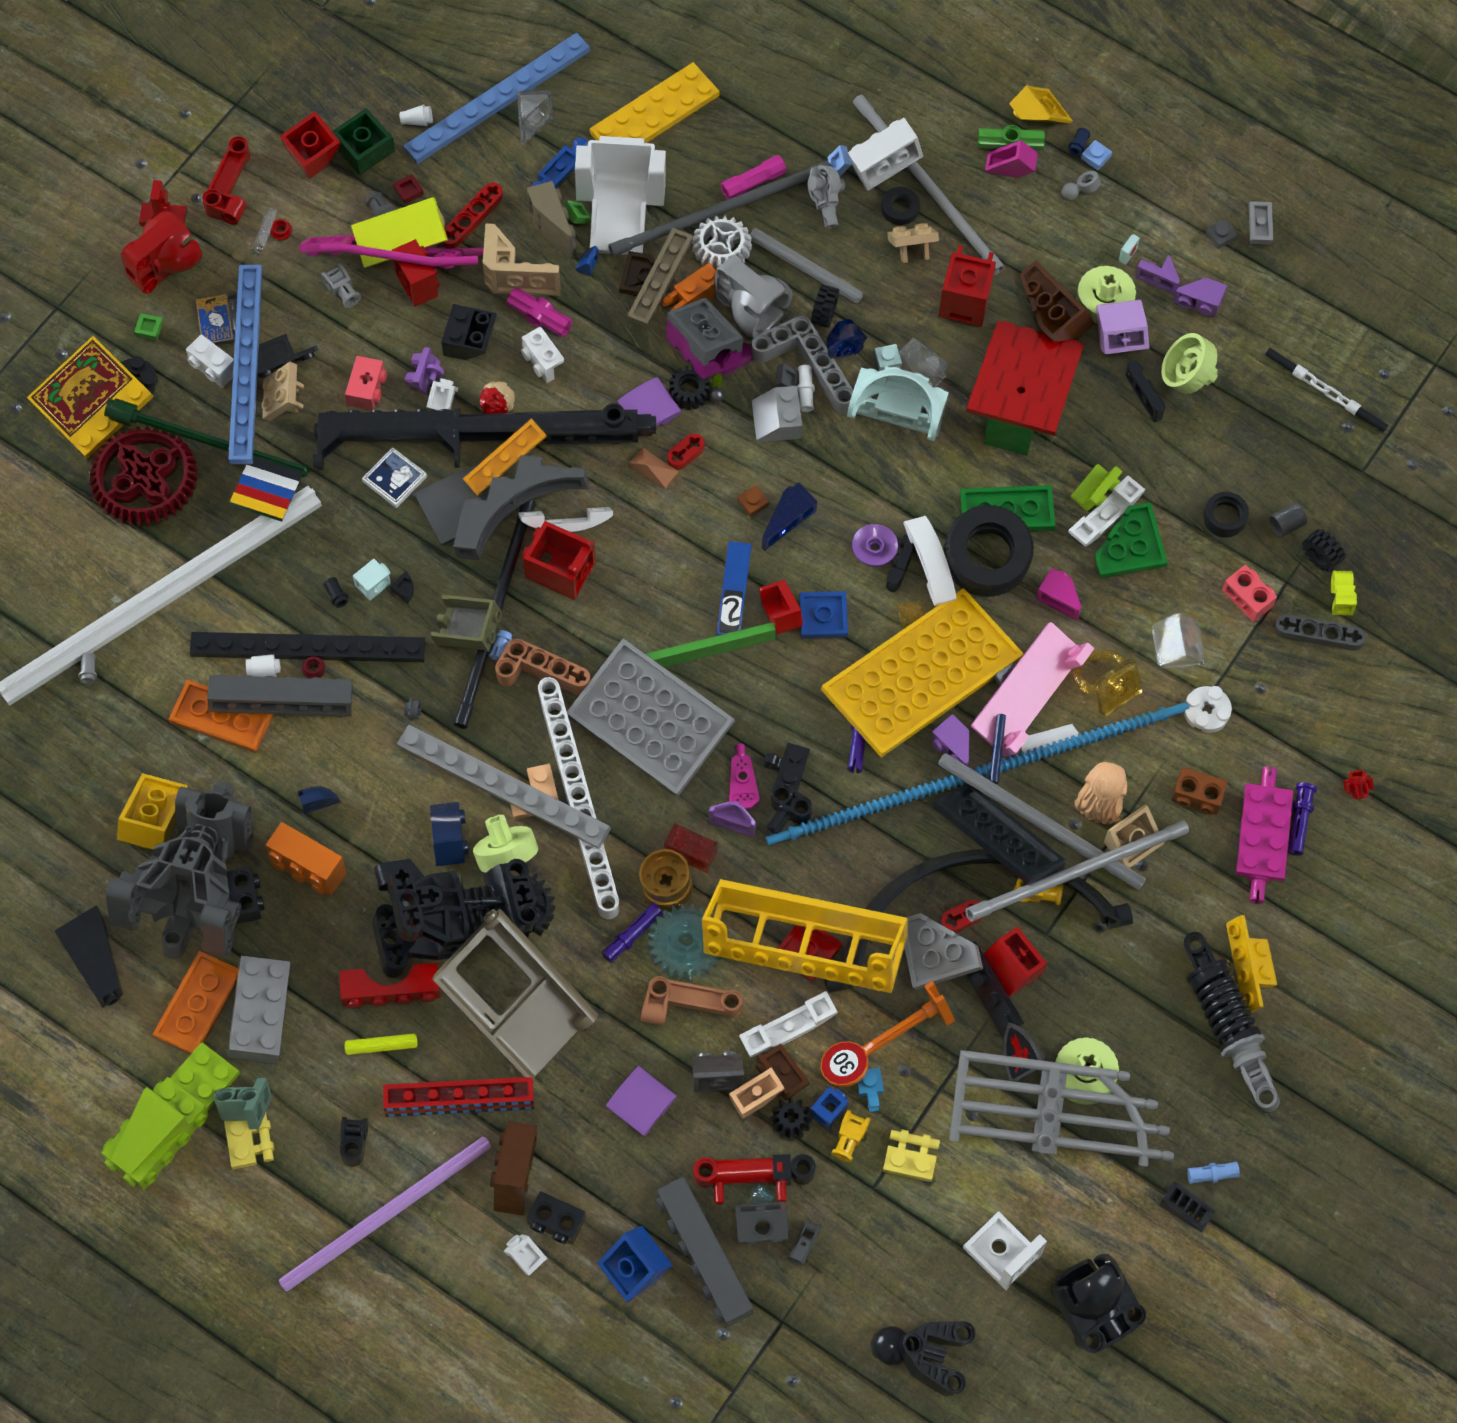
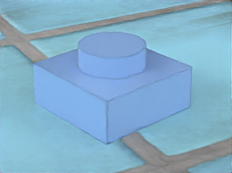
(1096, 155)
(840, 159)

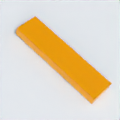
(505, 457)

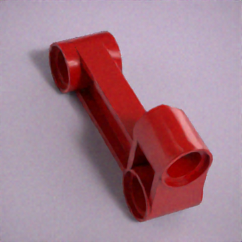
(227, 206)

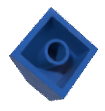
(634, 1263)

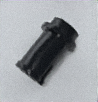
(338, 597)

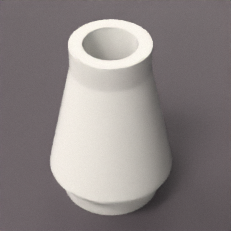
(418, 116)

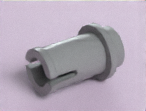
(87, 673)

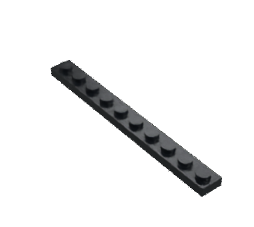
(305, 646)

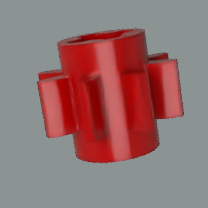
(1358, 784)

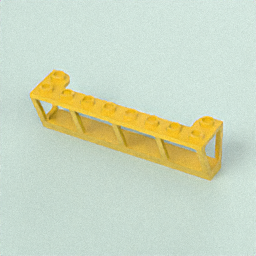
(812, 914)

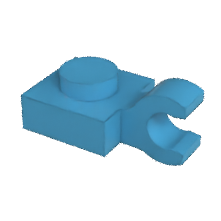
(871, 1086)

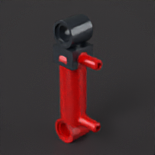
(750, 1171)

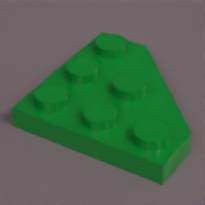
(1132, 544)

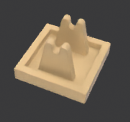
(921, 234)
(281, 391)

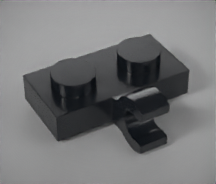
(790, 767)

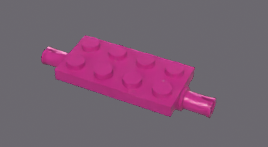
(1264, 834)

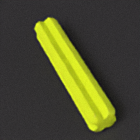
(381, 1044)

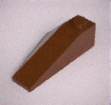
(1055, 308)

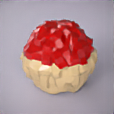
(497, 398)

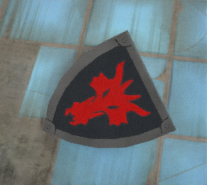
(1019, 1044)

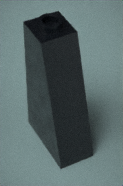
(91, 952)

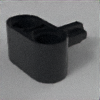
(787, 809)

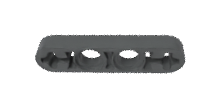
(1320, 628)

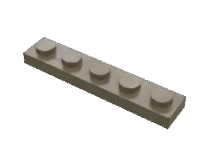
(660, 278)

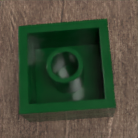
(364, 141)

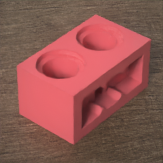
(1244, 595)

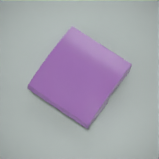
(652, 399)
(641, 1100)

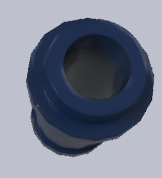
(1077, 146)

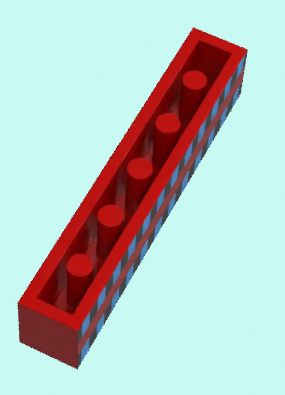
(458, 1096)

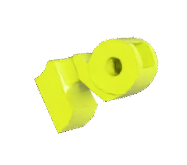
(1345, 598)

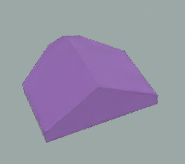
(732, 817)

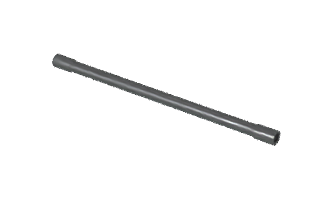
(626, 244)

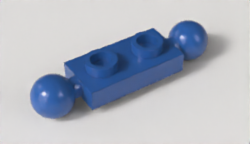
(561, 165)

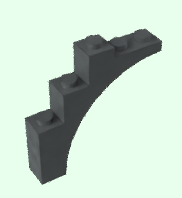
(505, 495)

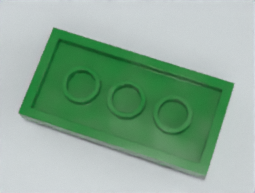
(1030, 503)

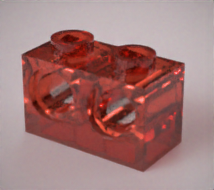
(692, 846)

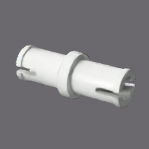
(805, 388)

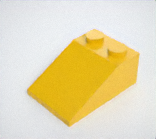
(149, 812)

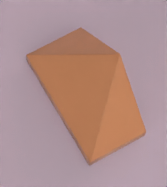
(653, 468)

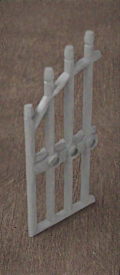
(1050, 1105)

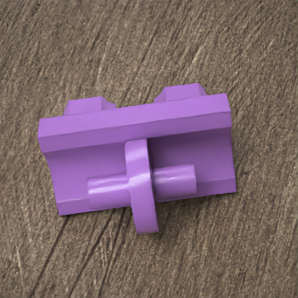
(427, 370)

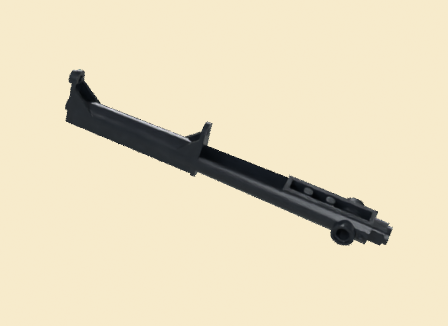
(451, 427)

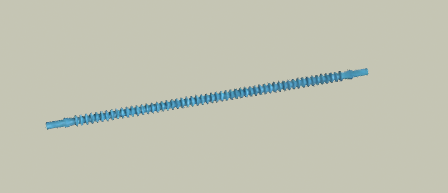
(1160, 714)

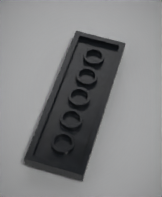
(999, 834)

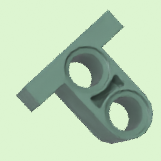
(244, 1103)

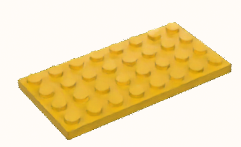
(921, 672)

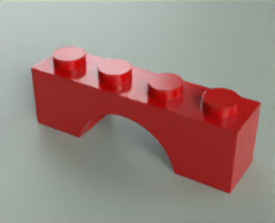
(360, 990)

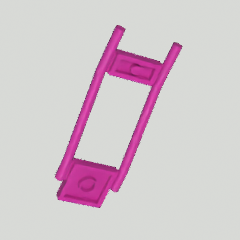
(344, 243)

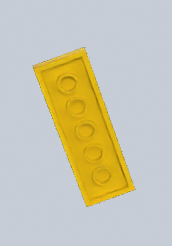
(660, 106)

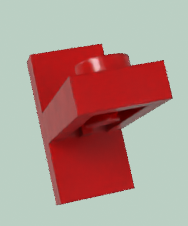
(159, 203)

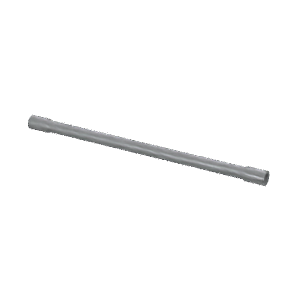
(868, 112)
(987, 907)

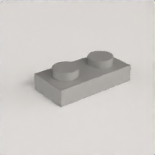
(1260, 223)

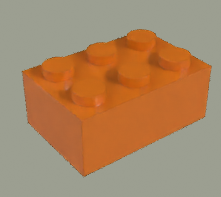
(305, 859)

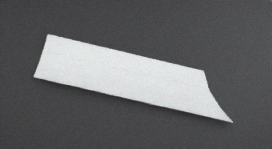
(1049, 736)

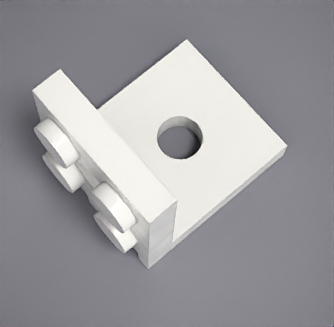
(1016, 1258)

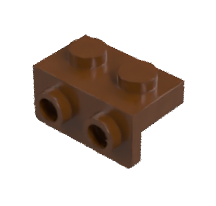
(785, 1069)

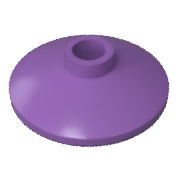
(877, 536)

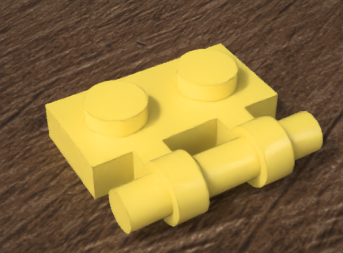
(241, 1143)
(911, 1163)

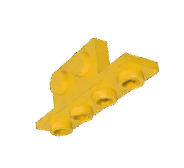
(1251, 962)

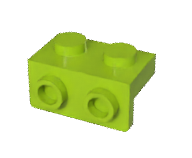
(1095, 485)

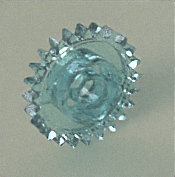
(669, 950)

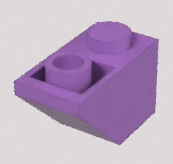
(1201, 296)
(953, 739)

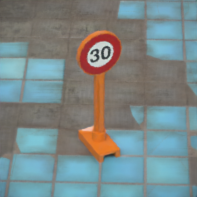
(848, 1061)

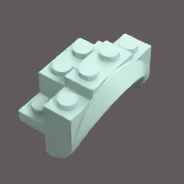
(899, 399)

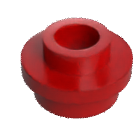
(281, 224)

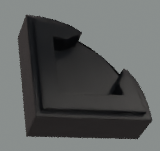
(403, 587)

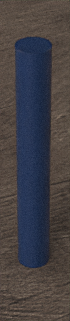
(997, 748)

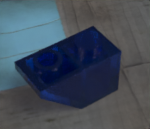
(845, 339)

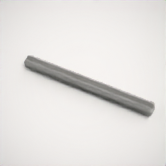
(806, 265)

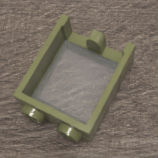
(467, 623)

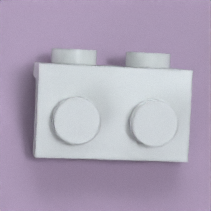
(542, 353)

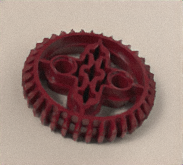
(142, 466)

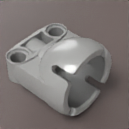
(751, 296)

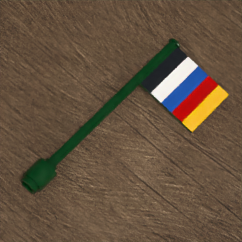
(263, 487)

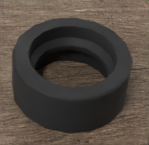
(1233, 500)

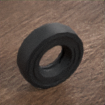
(900, 193)

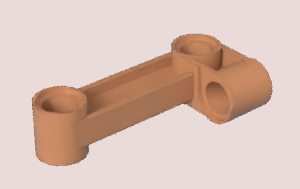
(686, 996)

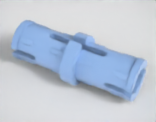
(1213, 1172)

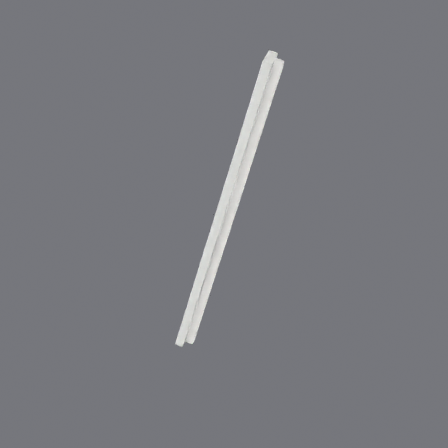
(154, 598)

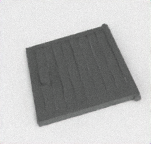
(444, 502)

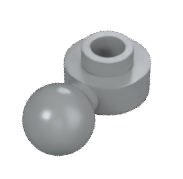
(1087, 183)

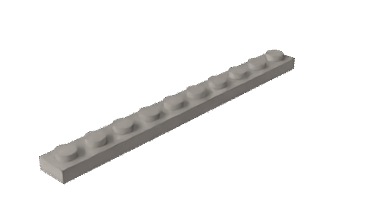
(504, 786)

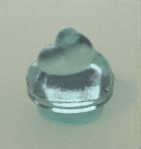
(761, 1195)

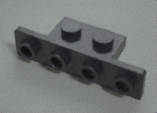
(278, 353)

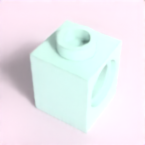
(372, 579)

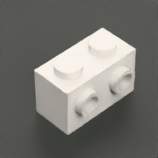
(210, 360)

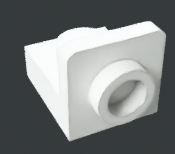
(441, 394)
(525, 1253)

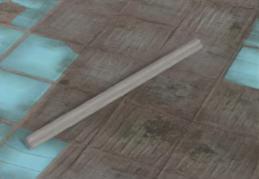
(1038, 819)

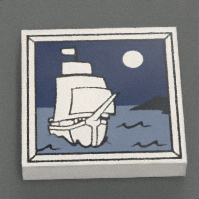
(394, 477)

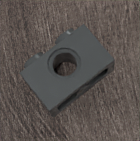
(750, 1214)

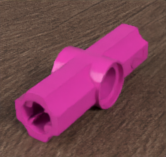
(539, 312)

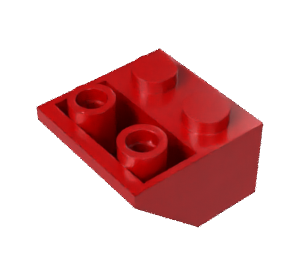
(1015, 961)

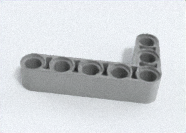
(812, 357)

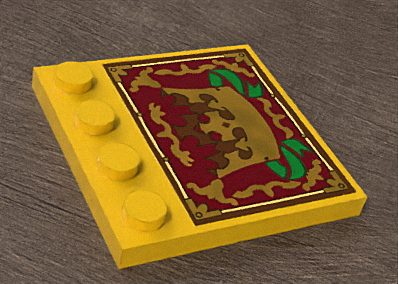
(79, 392)

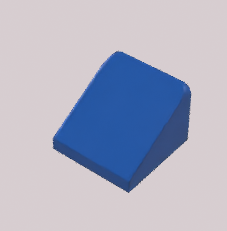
(588, 261)

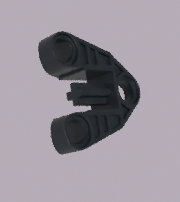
(927, 1372)

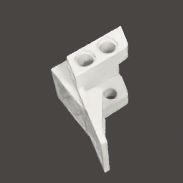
(619, 181)

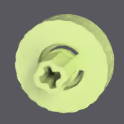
(1109, 285)
(1185, 370)
(504, 844)
(1087, 1051)

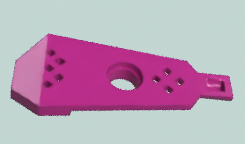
(743, 787)

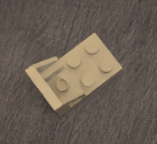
(504, 274)

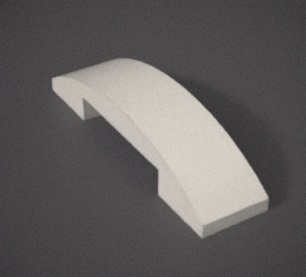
(1108, 513)
(594, 517)
(932, 559)
(790, 1026)

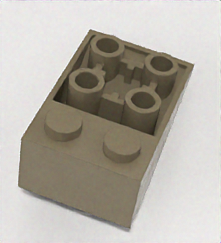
(550, 217)

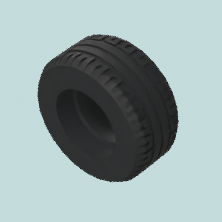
(996, 521)

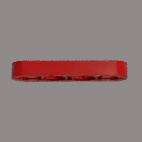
(474, 217)

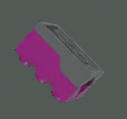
(704, 338)

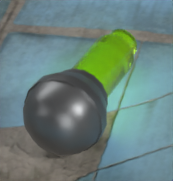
(716, 394)

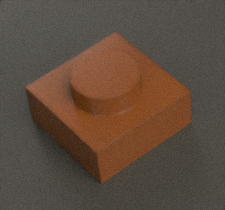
(753, 501)

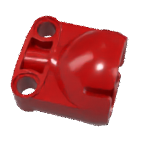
(159, 252)

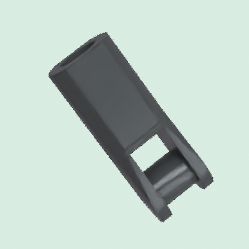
(803, 1244)

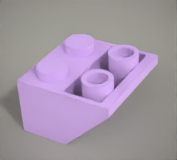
(1122, 327)

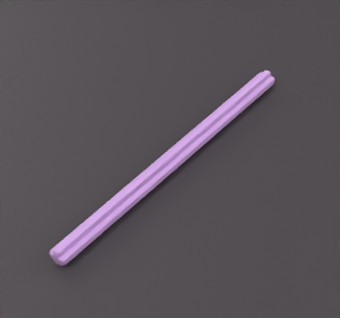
(384, 1214)

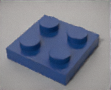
(823, 614)

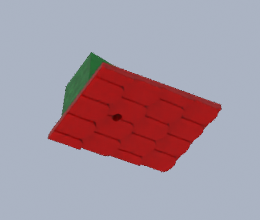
(1023, 385)

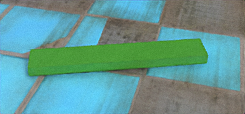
(714, 645)

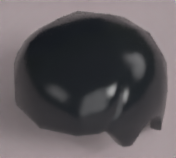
(885, 1345)

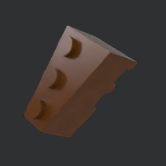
(513, 1167)

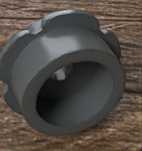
(412, 709)

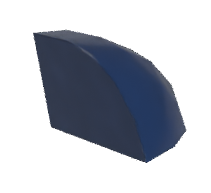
(317, 798)

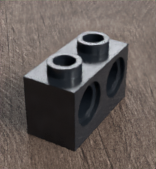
(245, 894)
(560, 1212)

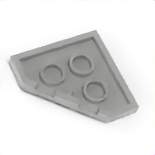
(937, 952)

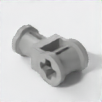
(340, 284)

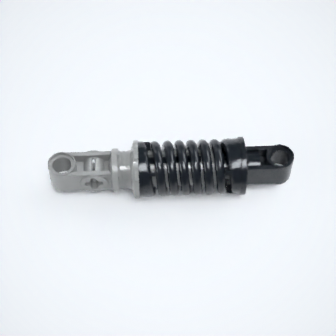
(1230, 1019)

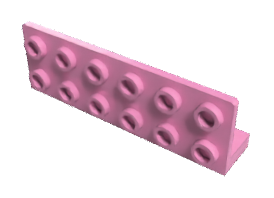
(1030, 687)

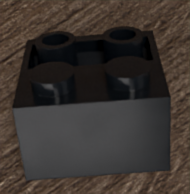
(467, 332)

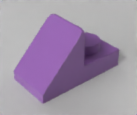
(1163, 278)

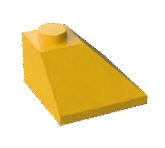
(1038, 106)

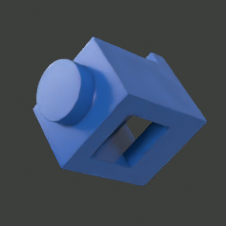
(830, 1097)

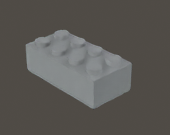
(258, 1009)

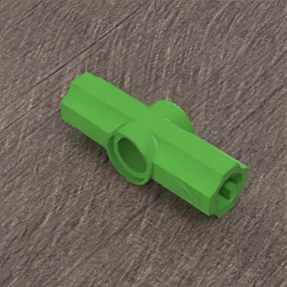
(1000, 137)

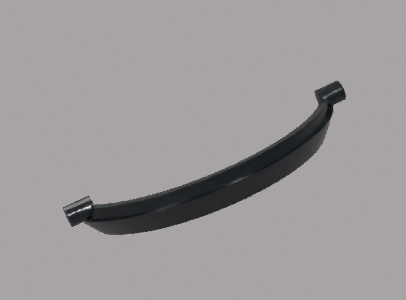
(1113, 916)

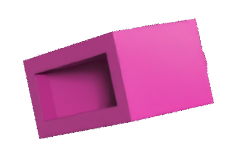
(1012, 160)
(1060, 593)

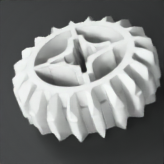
(725, 236)

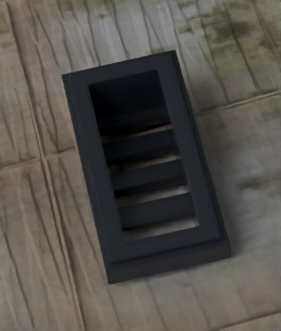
(1183, 1194)

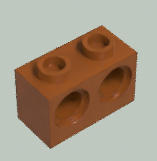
(1201, 785)

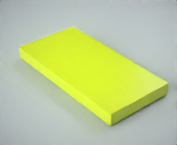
(398, 227)

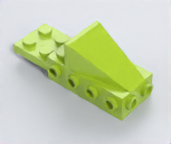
(167, 1117)

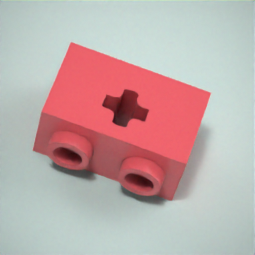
(365, 383)

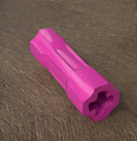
(766, 171)

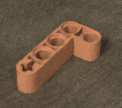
(550, 664)

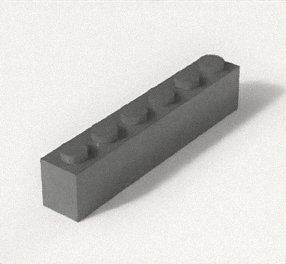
(279, 695)
(704, 1252)

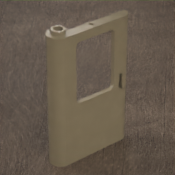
(539, 1018)

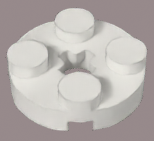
(1201, 719)

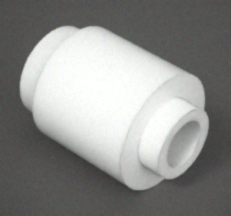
(263, 666)

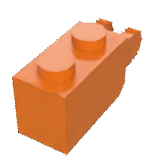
(693, 288)

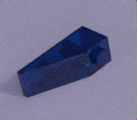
(793, 508)

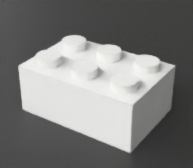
(885, 153)

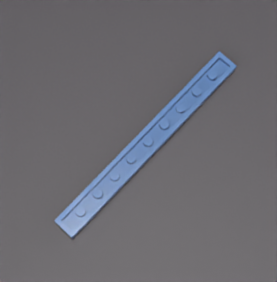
(496, 98)
(245, 364)

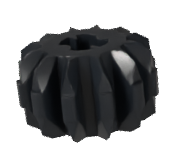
(799, 1115)

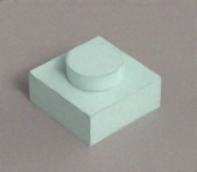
(887, 356)

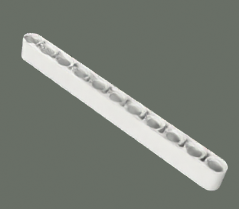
(577, 786)

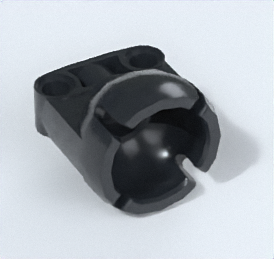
(1097, 1302)

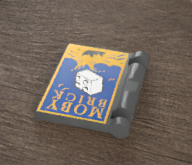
(217, 317)

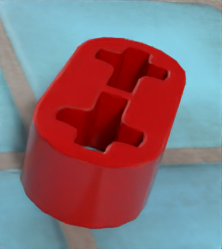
(689, 454)
(959, 912)

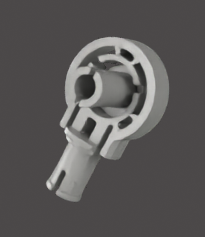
(825, 192)

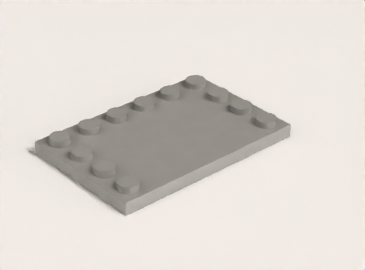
(650, 717)

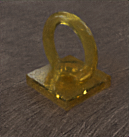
(1114, 687)

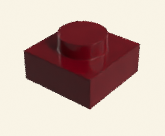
(408, 189)

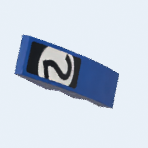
(734, 587)

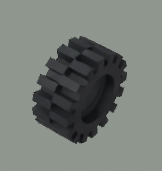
(825, 306)
(688, 399)
(1323, 550)

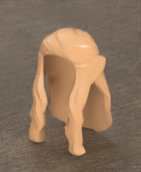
(1103, 793)

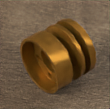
(664, 867)

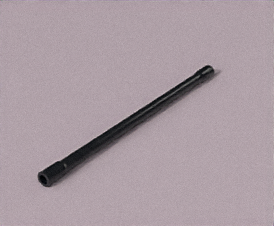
(466, 707)

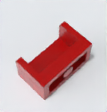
(780, 606)

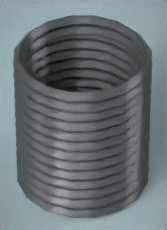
(1288, 519)

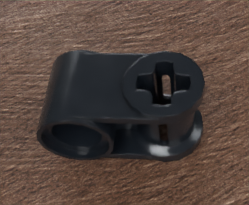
(354, 1136)

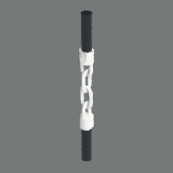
(1352, 406)

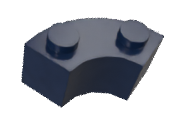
(447, 834)

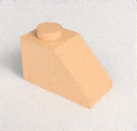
(756, 1093)

